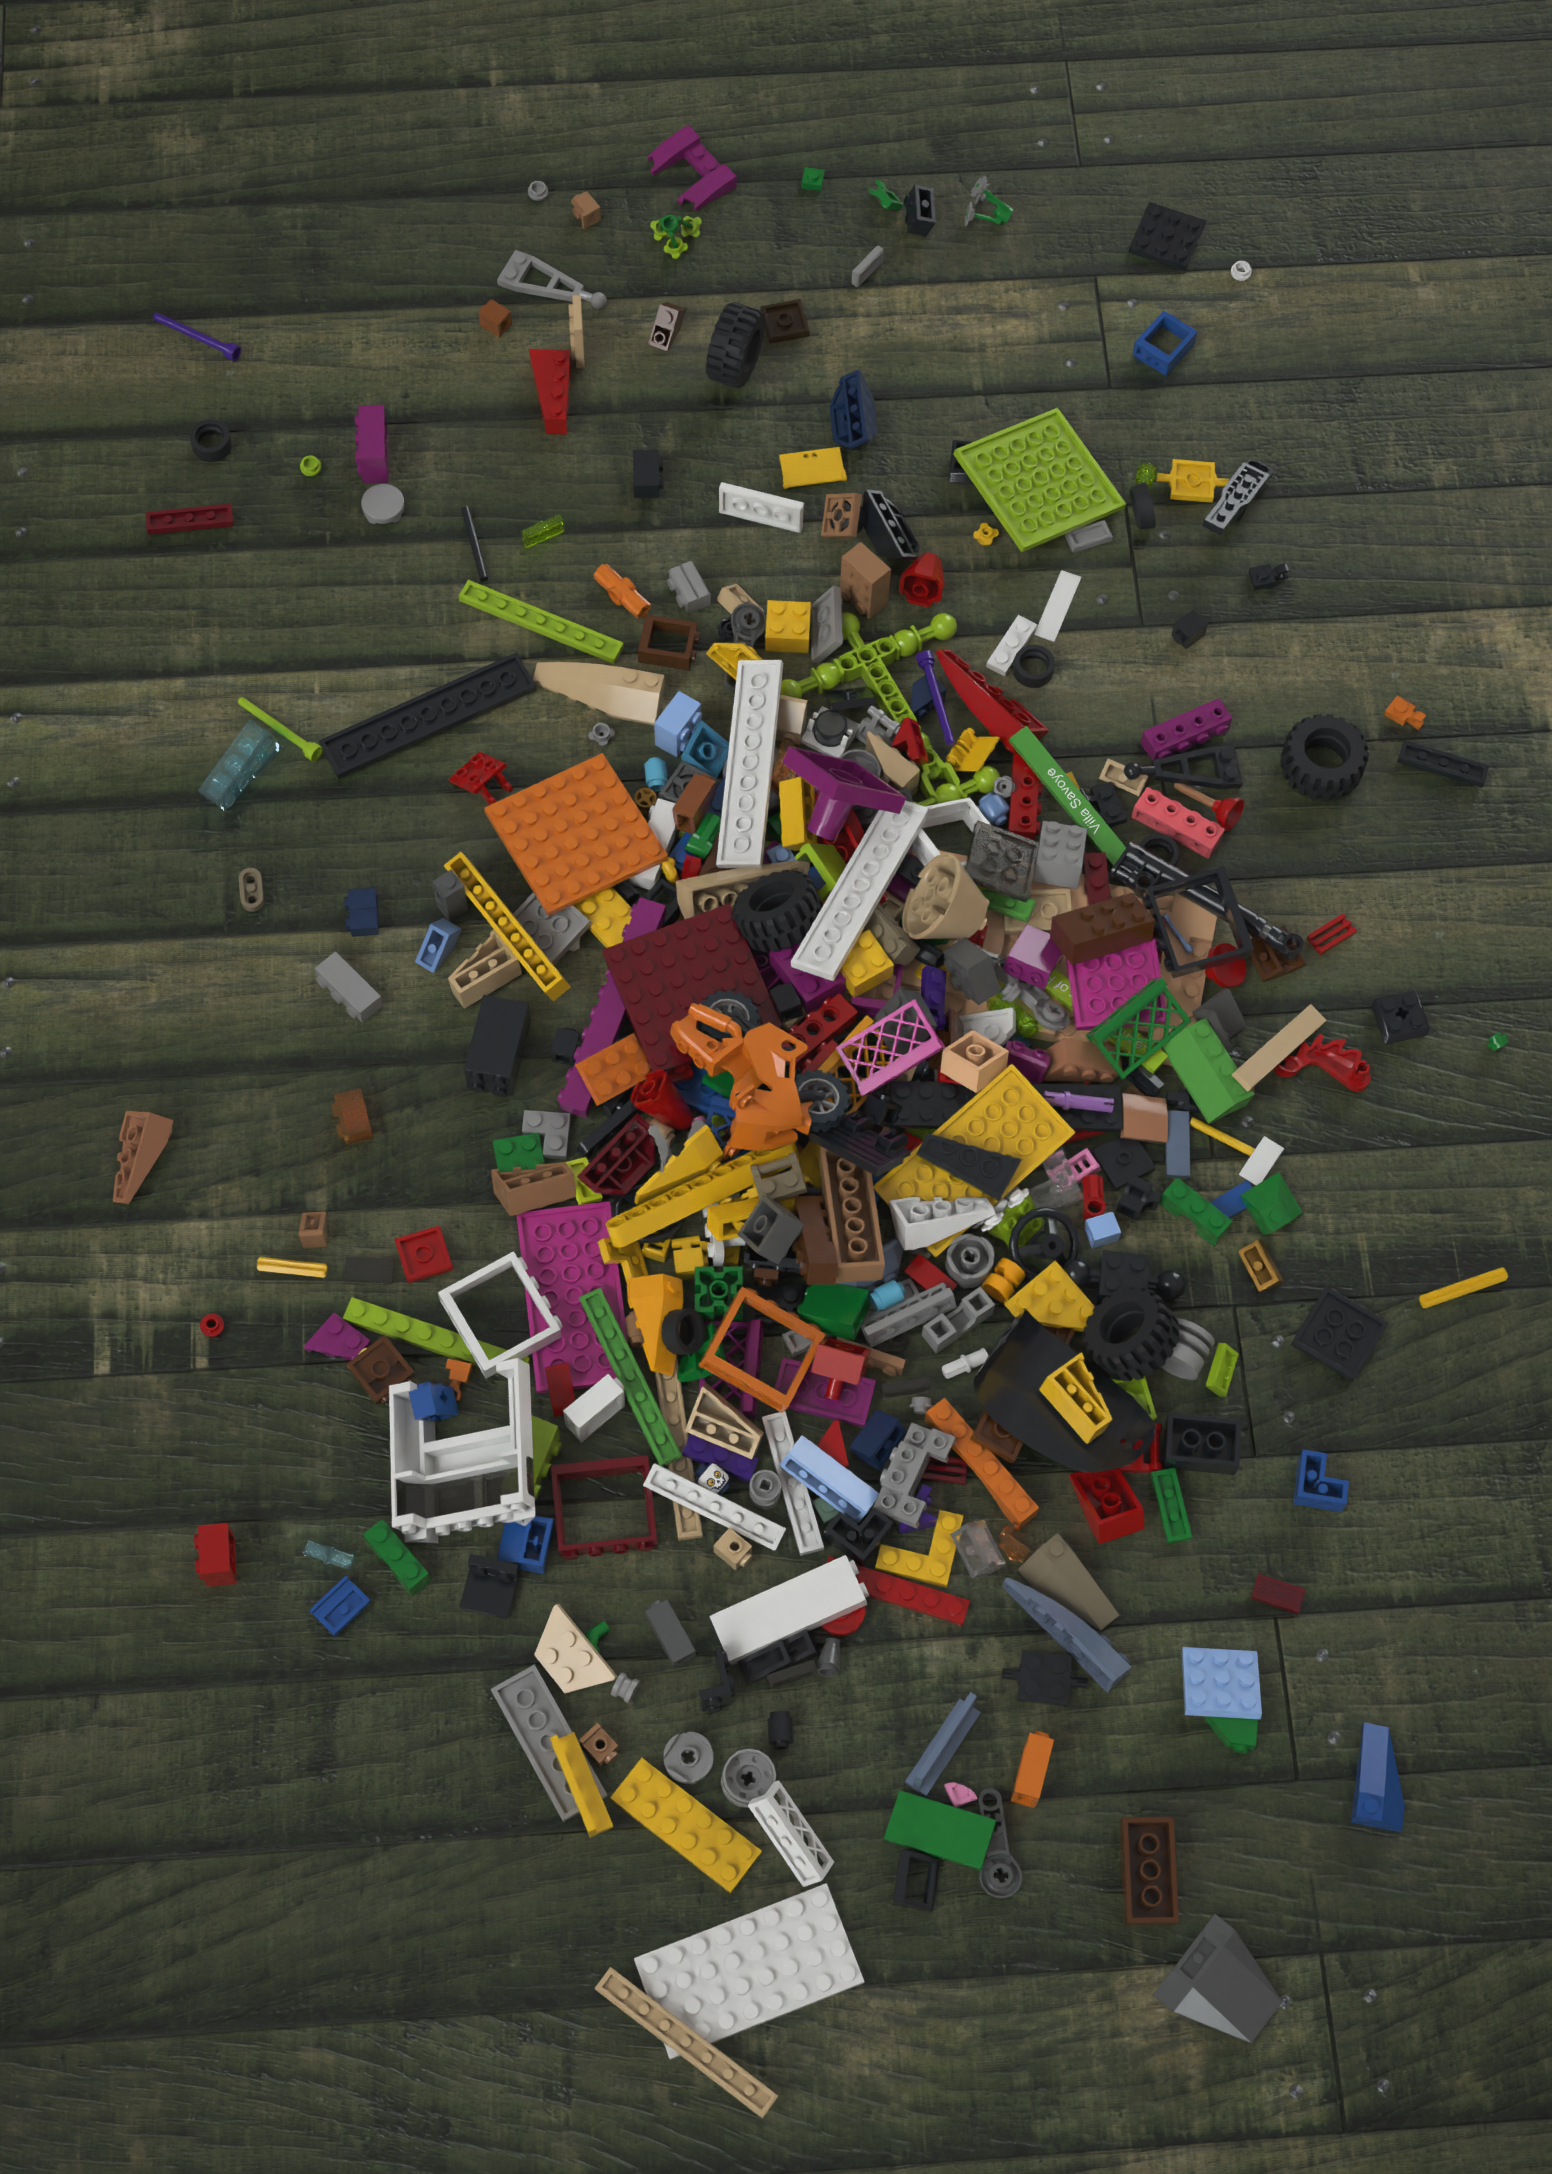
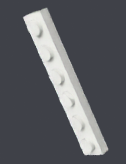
(794, 1492)
(714, 1506)

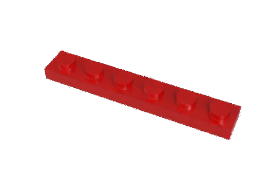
(912, 1595)

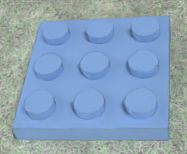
(1221, 1683)

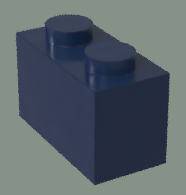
(878, 1439)

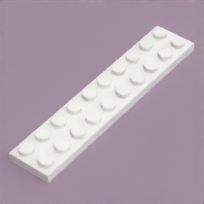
(749, 764)
(858, 891)

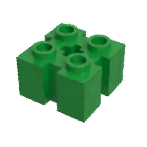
(709, 1283)

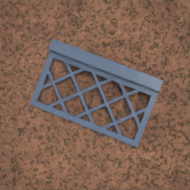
(943, 1746)

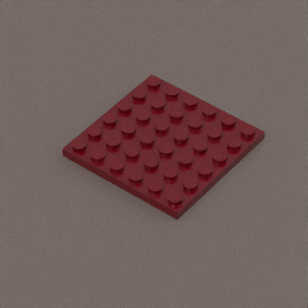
(681, 966)

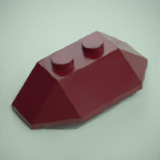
(621, 1160)

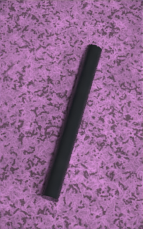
(474, 543)

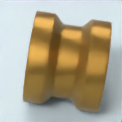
(647, 796)

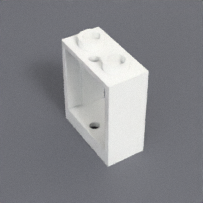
(595, 1407)

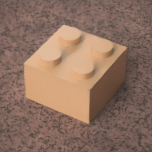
(974, 1061)

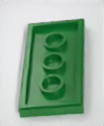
(940, 1830)

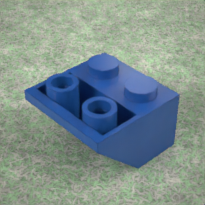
(527, 1544)

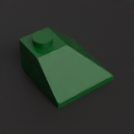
(1271, 1204)

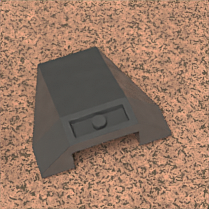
(1220, 1984)

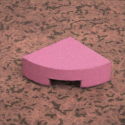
(959, 1794)

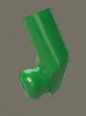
(596, 1632)

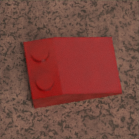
(1108, 1504)

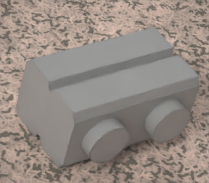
(689, 587)

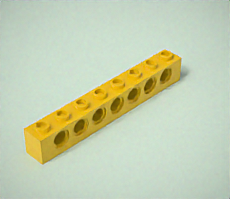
(508, 927)

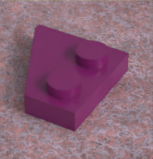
(337, 1339)

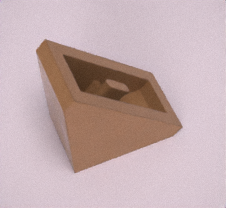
(313, 1230)

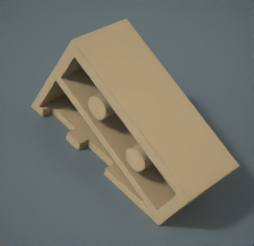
(485, 971)

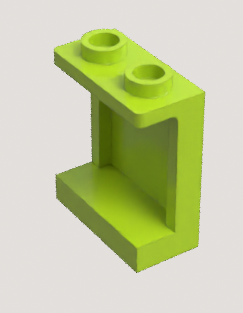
(826, 861)

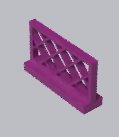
(751, 1361)

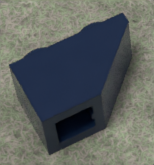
(922, 698)

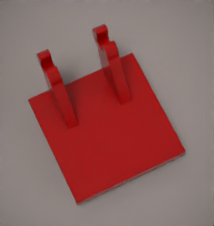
(478, 772)

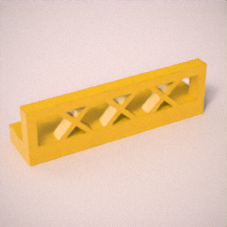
(581, 1784)

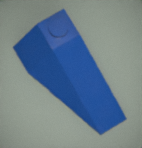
(1377, 1787)

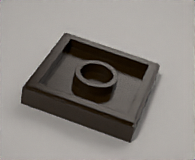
(785, 321)

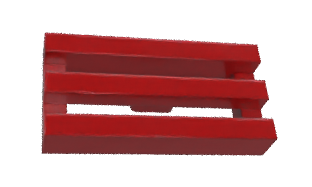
(1345, 925)

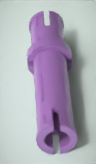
(1067, 1100)

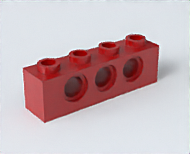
(839, 1010)

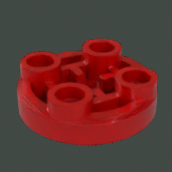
(1228, 974)

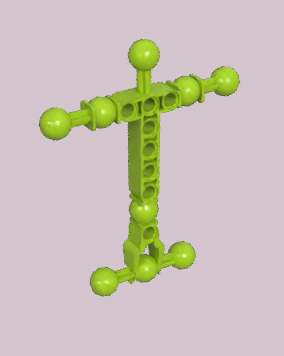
(903, 644)

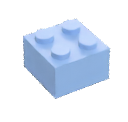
(677, 724)

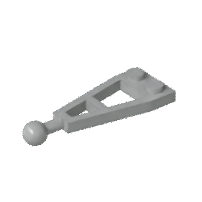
(520, 264)

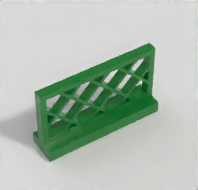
(1131, 1009)

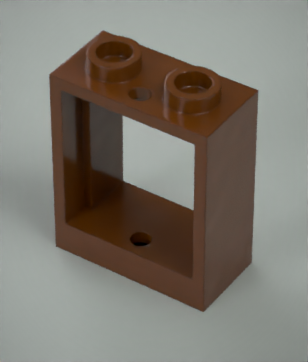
(666, 658)

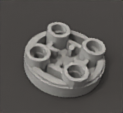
(382, 504)

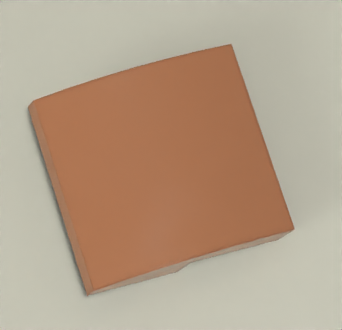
(1144, 1118)

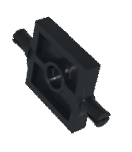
(1044, 1678)

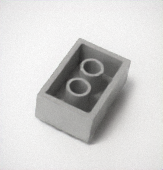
(1060, 854)

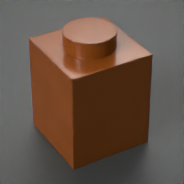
(495, 318)

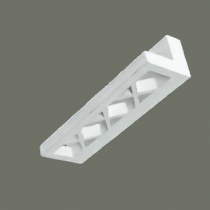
(789, 1838)

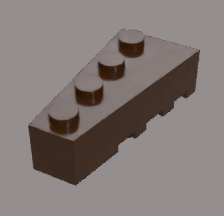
(814, 1244)

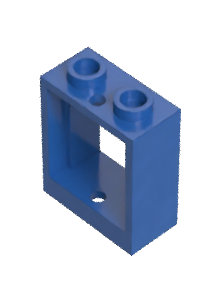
(1155, 357)

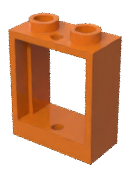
(1032, 1769)

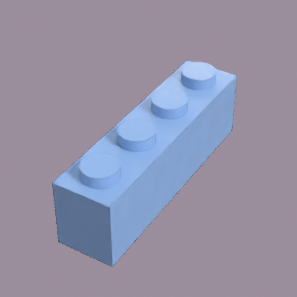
(829, 1479)

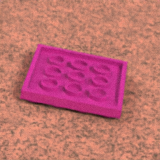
(1109, 981)

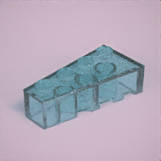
(240, 765)

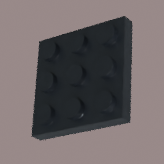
(1167, 236)
(1339, 1334)

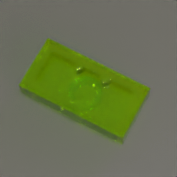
(542, 531)

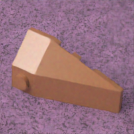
(143, 1140)

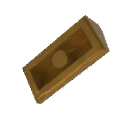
(1260, 1266)

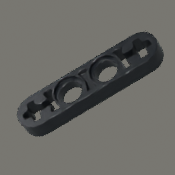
(607, 1130)

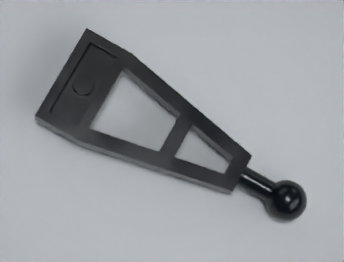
(1224, 761)

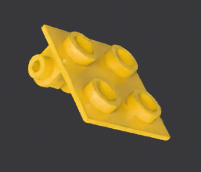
(970, 751)

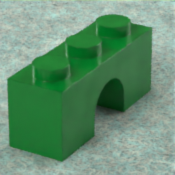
(1209, 1221)
(397, 1557)

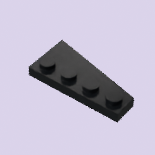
(977, 1167)

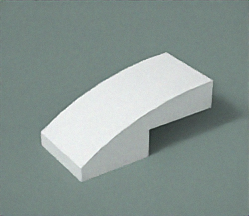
(1261, 1161)

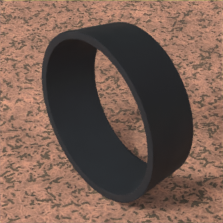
(1142, 506)

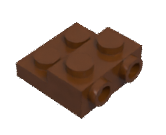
(379, 1368)

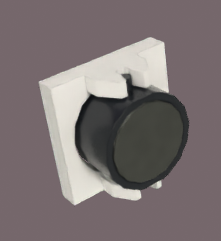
(831, 731)

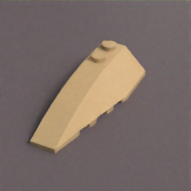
(612, 689)
(723, 887)

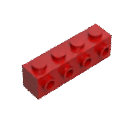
(1024, 800)

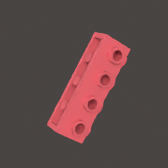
(1178, 822)

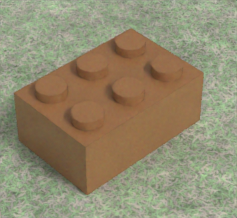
(864, 580)

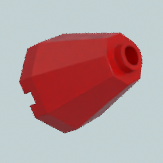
(923, 580)

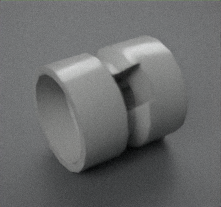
(765, 1489)

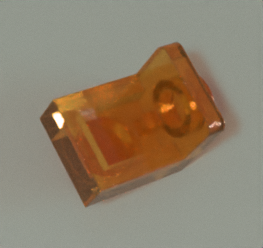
(1013, 1548)

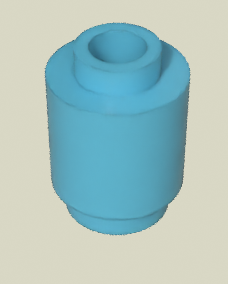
(655, 774)
(887, 1295)

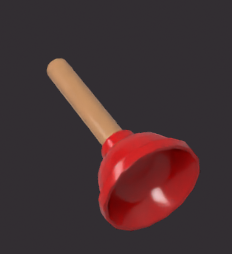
(1226, 811)

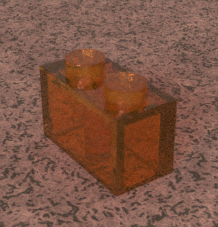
(353, 1116)

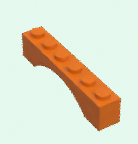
(1003, 1487)

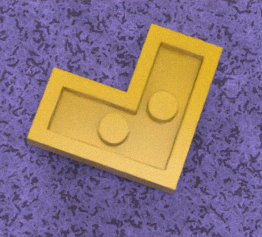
(628, 1256)

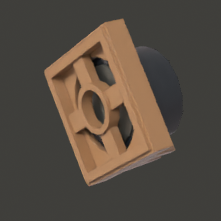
(843, 516)

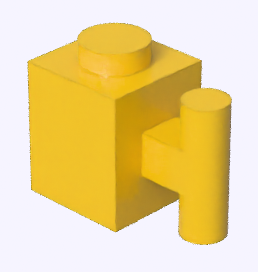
(688, 1258)

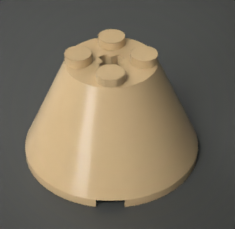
(944, 902)

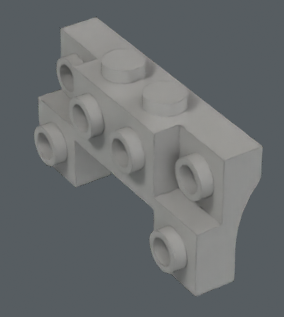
(906, 1471)

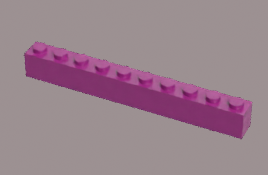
(608, 1015)

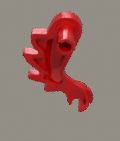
(1340, 1064)

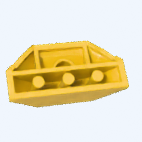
(729, 654)

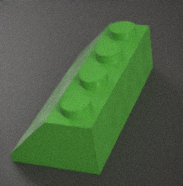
(1206, 1071)

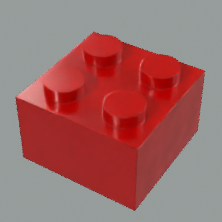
(216, 1554)

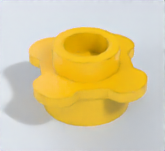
(985, 539)

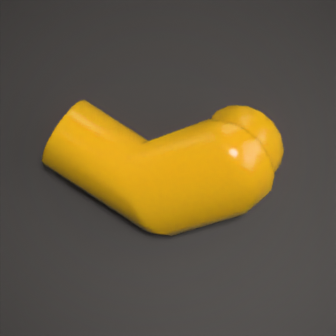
(670, 871)

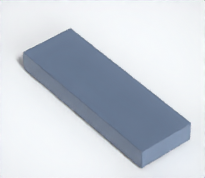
(1178, 1145)

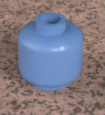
(994, 809)

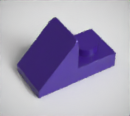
(925, 1520)

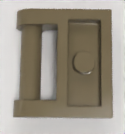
(781, 1185)

